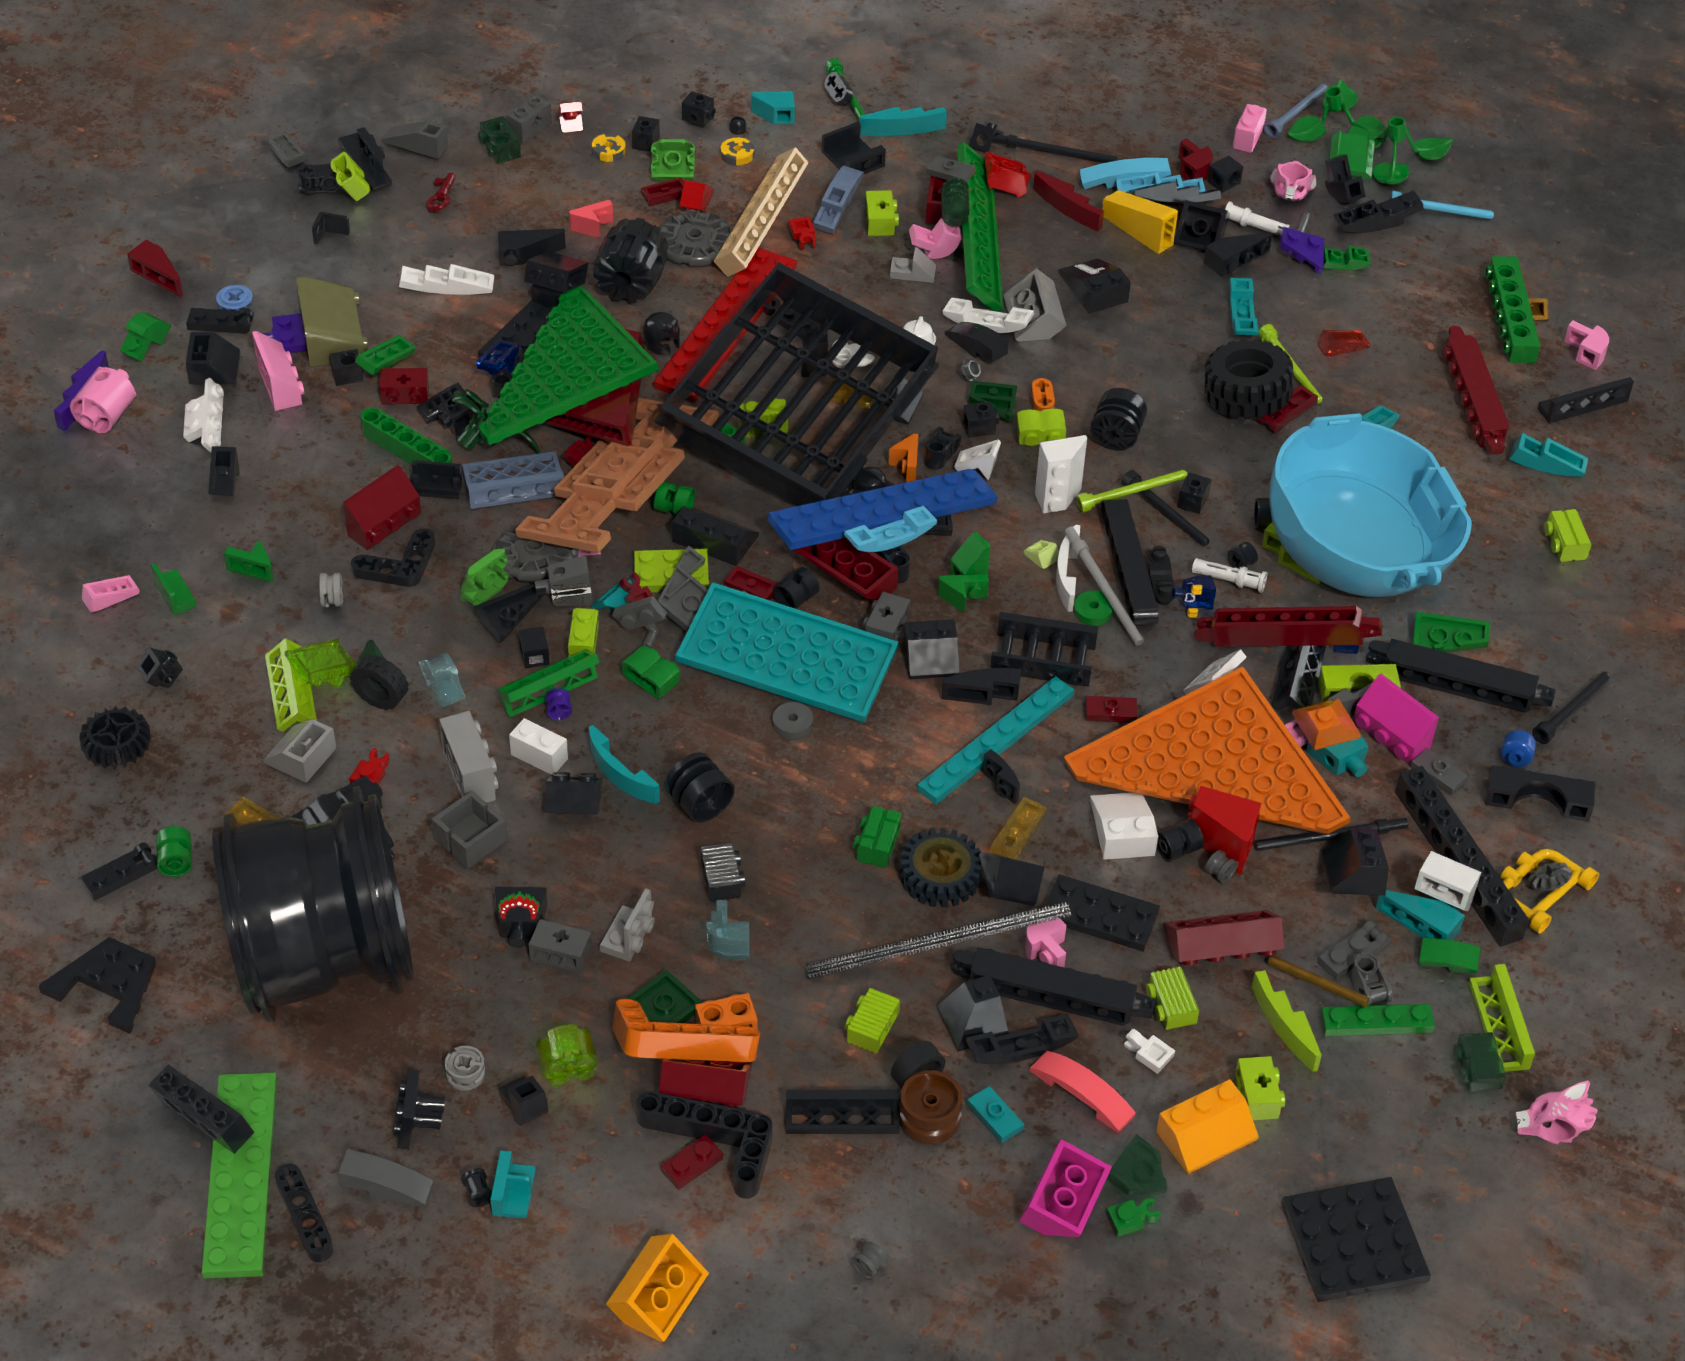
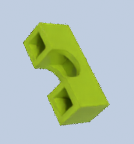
(1338, 677)

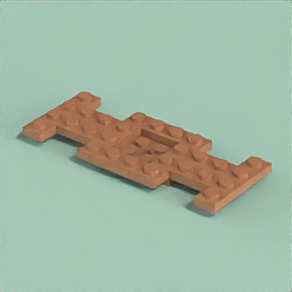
(601, 478)

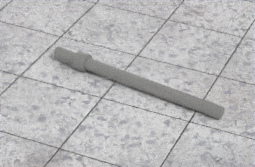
(1081, 549)

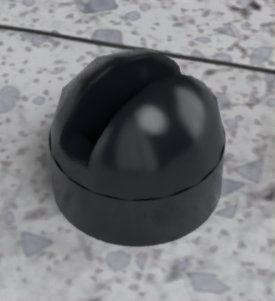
(737, 125)

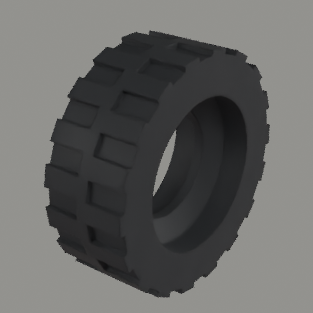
(385, 672)

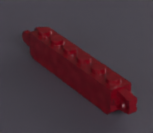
(1476, 390)
(1287, 626)

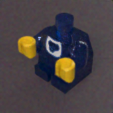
(1196, 593)

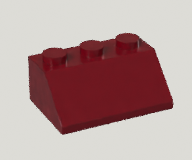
(381, 508)
(706, 1080)

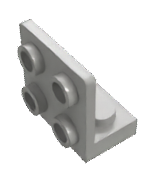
(629, 928)

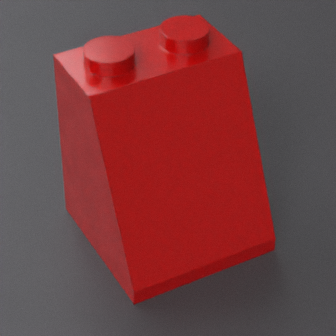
(1225, 823)

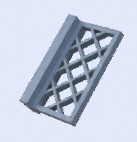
(512, 489)

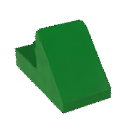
(250, 563)
(958, 588)

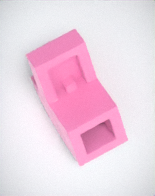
(939, 241)
(1591, 343)
(1044, 941)

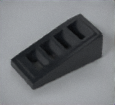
(433, 402)

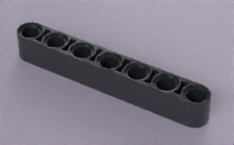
(1129, 562)

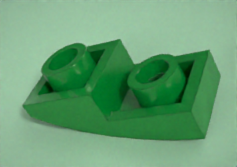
(1352, 259)
(1448, 953)

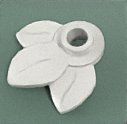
(847, 353)

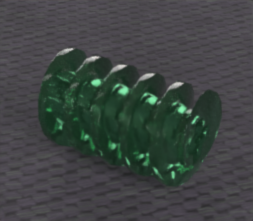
(955, 202)

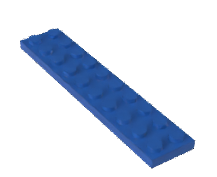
(830, 518)

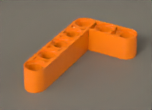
(681, 1040)

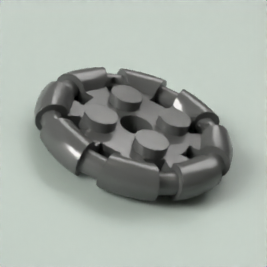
(681, 238)
(520, 553)

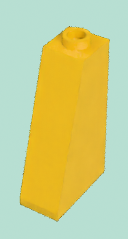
(1142, 219)

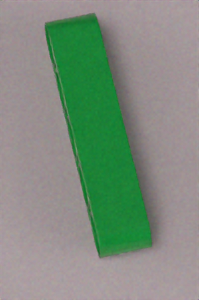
(400, 438)

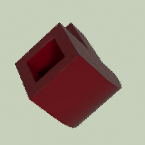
(1194, 160)

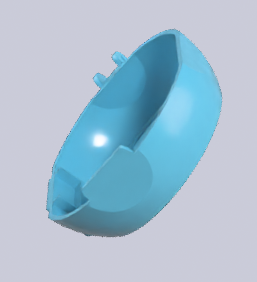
(1366, 507)

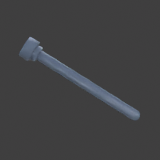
(1275, 126)

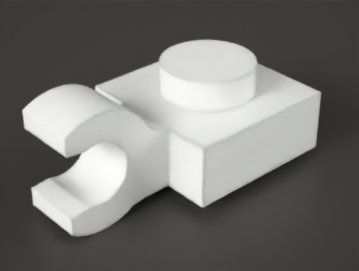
(1150, 1052)

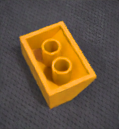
(1207, 1126)
(658, 1287)

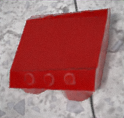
(1006, 174)

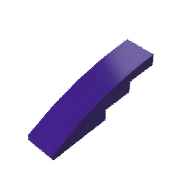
(63, 413)

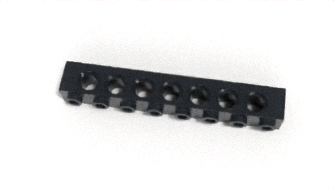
(1452, 840)

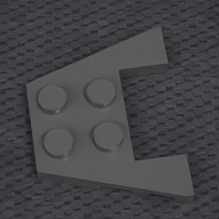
(683, 592)

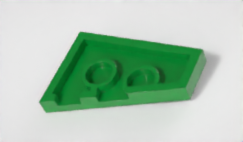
(1449, 632)

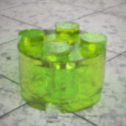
(567, 1054)

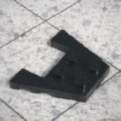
(109, 969)

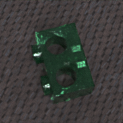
(499, 140)

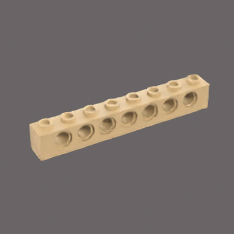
(761, 212)

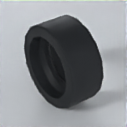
(917, 1059)

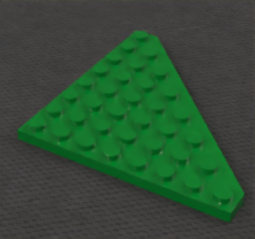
(573, 361)

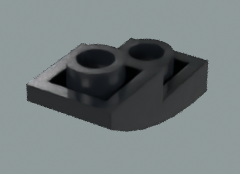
(1006, 780)

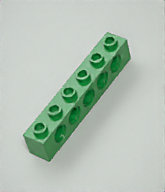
(1512, 309)

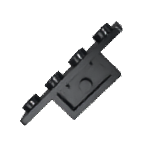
(368, 156)

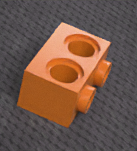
(726, 1012)

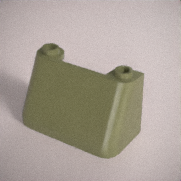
(329, 319)

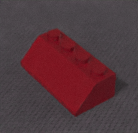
(857, 569)
(1224, 936)

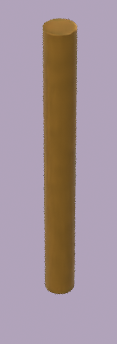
(1319, 981)

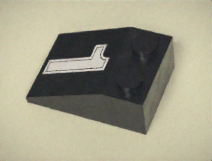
(1097, 284)

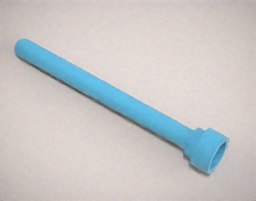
(1454, 209)

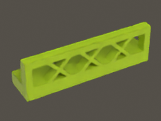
(299, 693)
(1510, 1012)

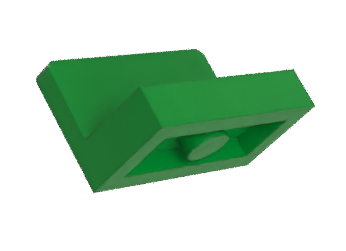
(173, 590)

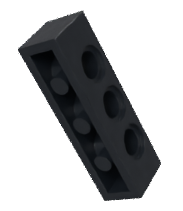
(201, 1109)

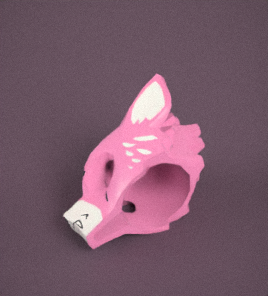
(1292, 181)
(1566, 1110)

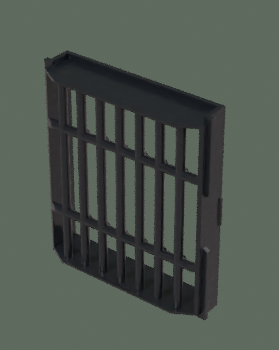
(833, 313)

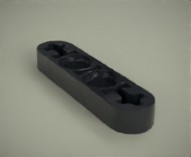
(301, 1213)

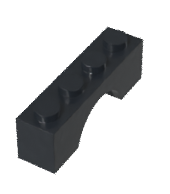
(1571, 796)

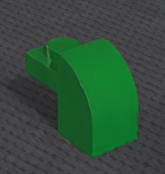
(142, 331)

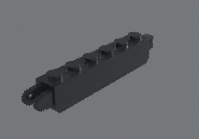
(1461, 675)
(1055, 986)

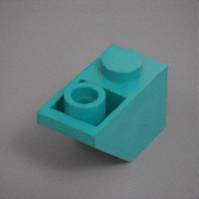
(774, 106)

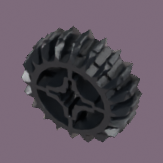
(99, 736)

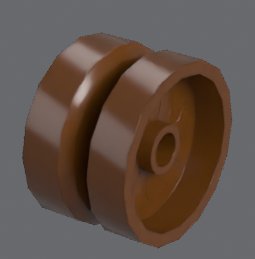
(930, 1107)

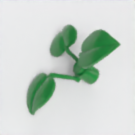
(1336, 98)
(1396, 131)

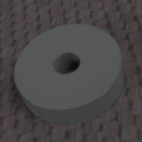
(792, 729)

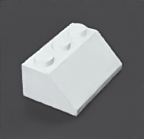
(1059, 472)

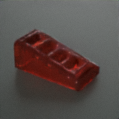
(1341, 342)

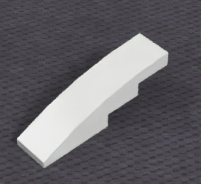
(442, 281)

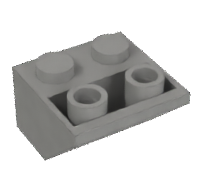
(303, 750)

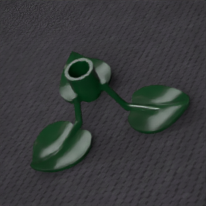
(471, 435)

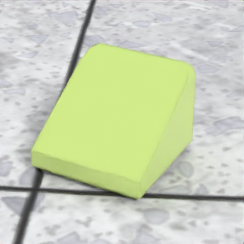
(1042, 553)

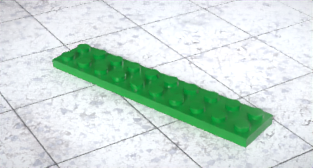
(981, 235)

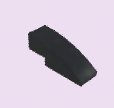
(979, 340)
(982, 685)

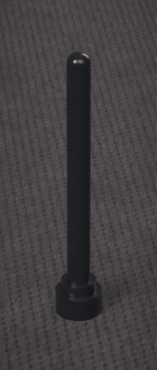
(1133, 477)
(1545, 731)

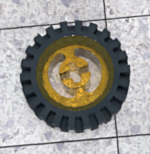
(928, 878)

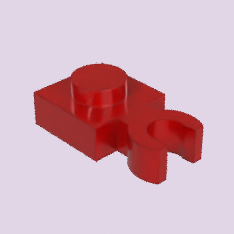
(802, 230)
(373, 769)

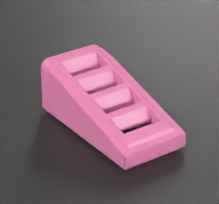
(101, 594)

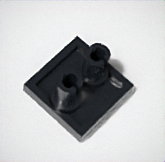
(415, 1110)

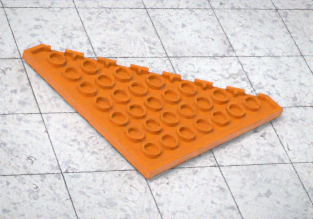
(1218, 740)

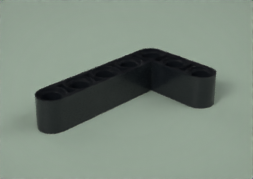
(716, 1128)

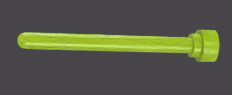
(1269, 334)
(1088, 501)

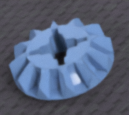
(234, 292)

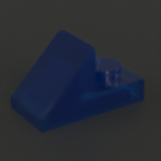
(499, 357)

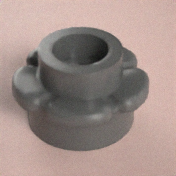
(970, 369)

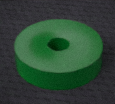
(1092, 608)

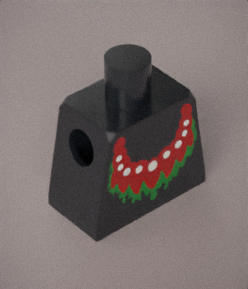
(520, 912)

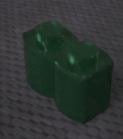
(1479, 1061)

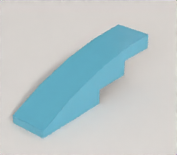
(1110, 171)
(1133, 182)

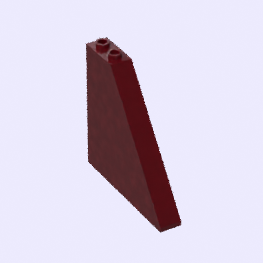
(606, 416)

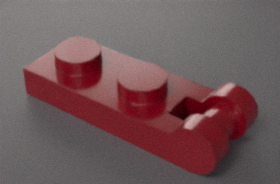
(1300, 401)

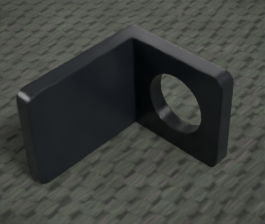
(990, 130)
(330, 223)

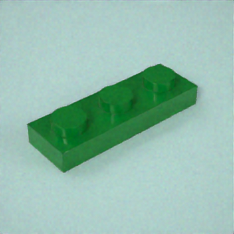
(385, 354)

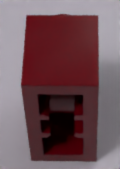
(404, 385)

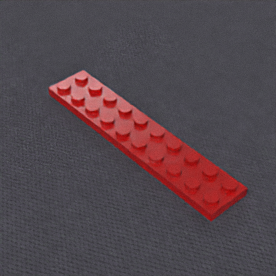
(720, 314)

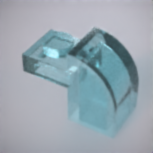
(442, 675)
(726, 938)

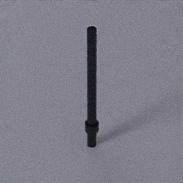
(1013, 141)
(1382, 826)

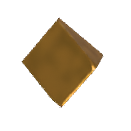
(1539, 308)

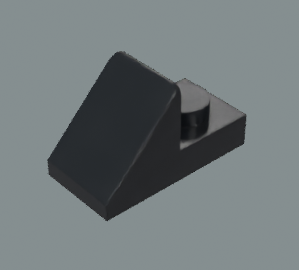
(223, 470)

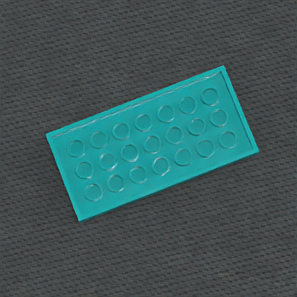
(787, 652)

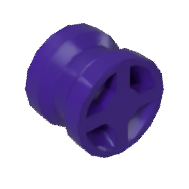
(558, 704)

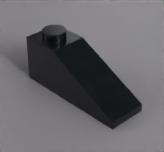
(521, 245)

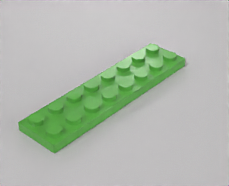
(241, 1182)

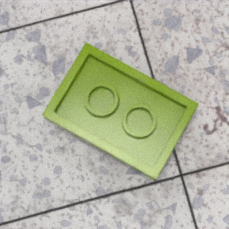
(658, 566)

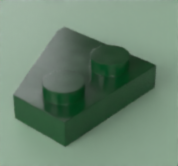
(1001, 396)

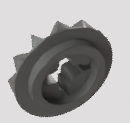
(1559, 873)

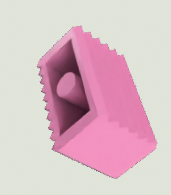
(1249, 128)

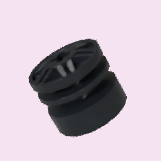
(1118, 419)
(699, 787)

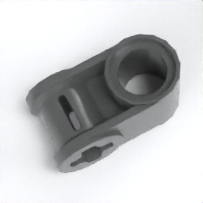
(1372, 981)

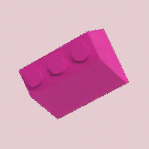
(1396, 719)
(1065, 1192)

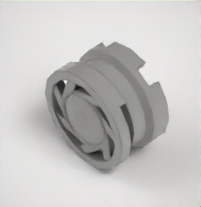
(331, 590)
(464, 1067)

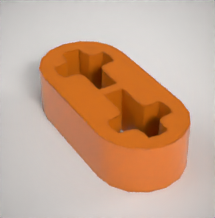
(1046, 396)

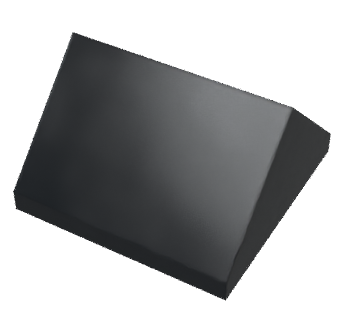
(1011, 878)

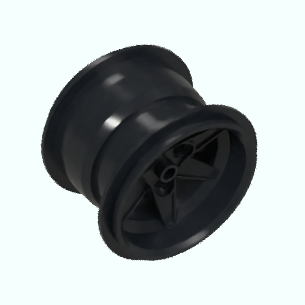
(310, 904)

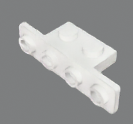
(204, 416)

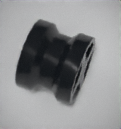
(1243, 555)

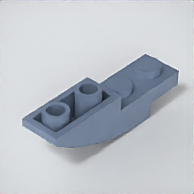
(837, 198)

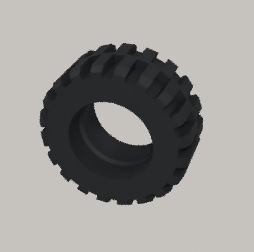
(1248, 379)

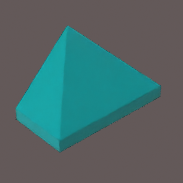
(612, 598)

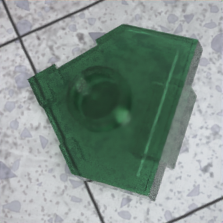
(1138, 1169)

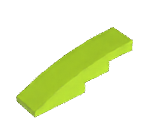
(1289, 1025)

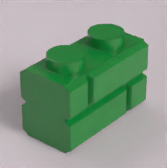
(878, 836)

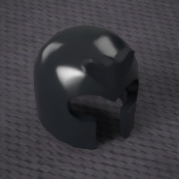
(660, 326)

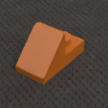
(905, 455)

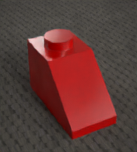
(696, 196)

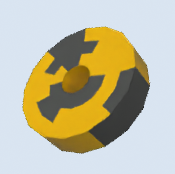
(608, 147)
(737, 151)

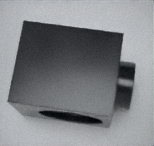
(1225, 174)
(344, 367)
(534, 647)

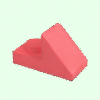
(589, 218)

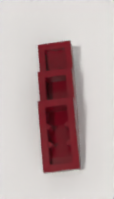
(1064, 199)

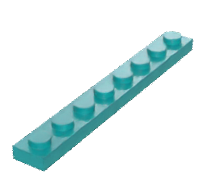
(997, 737)

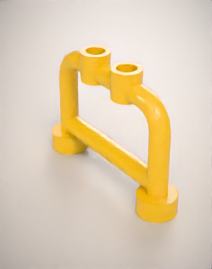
(1527, 863)

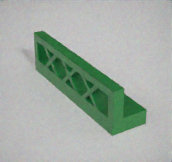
(546, 678)

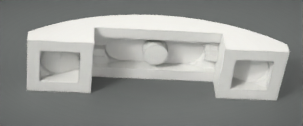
(963, 311)
(1065, 584)

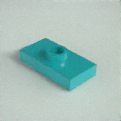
(995, 1114)

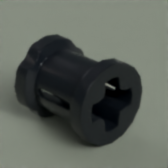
(477, 1187)

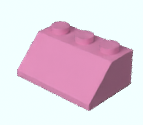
(277, 372)

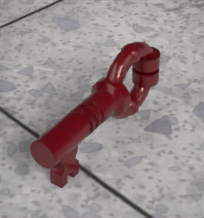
(441, 195)

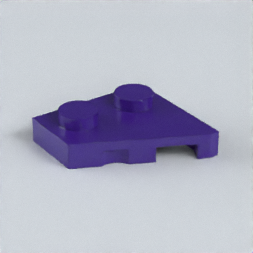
(1303, 247)

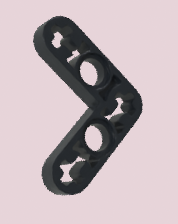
(400, 569)

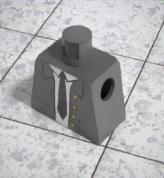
(568, 583)

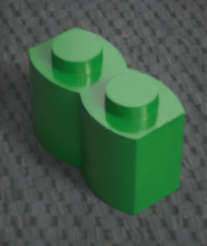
(651, 671)

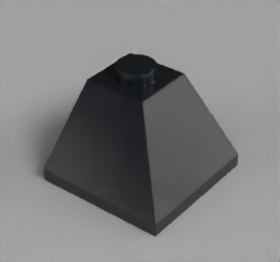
(973, 1011)

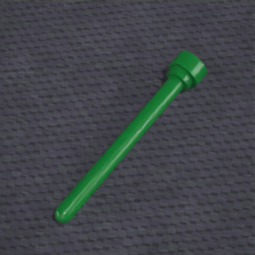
(835, 65)

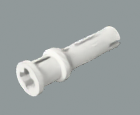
(1246, 217)
(1241, 576)

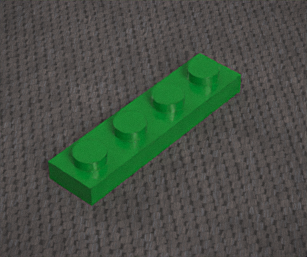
(1377, 1019)

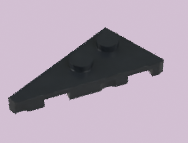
(507, 611)

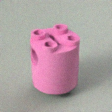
(103, 399)

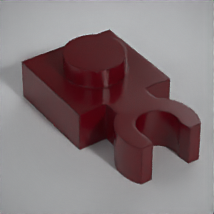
(578, 450)
(635, 591)

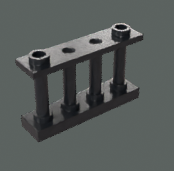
(1046, 631)

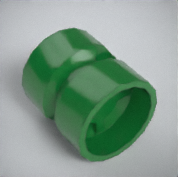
(682, 497)
(174, 851)

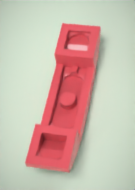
(1086, 1086)

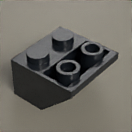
(211, 358)
(573, 794)

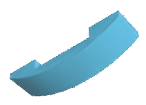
(914, 523)

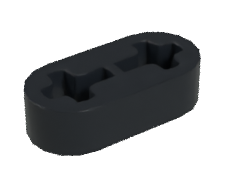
(841, 87)

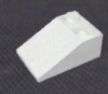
(1124, 825)

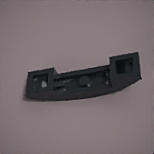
(1024, 1044)

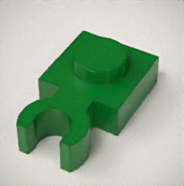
(1129, 1218)

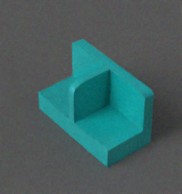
(512, 1187)

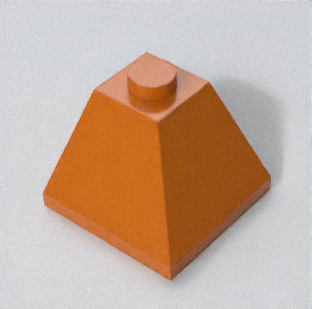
(1326, 724)

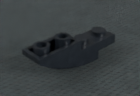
(1381, 216)

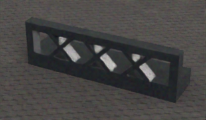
(1586, 400)
(1290, 678)
(842, 1106)

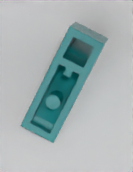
(1422, 915)

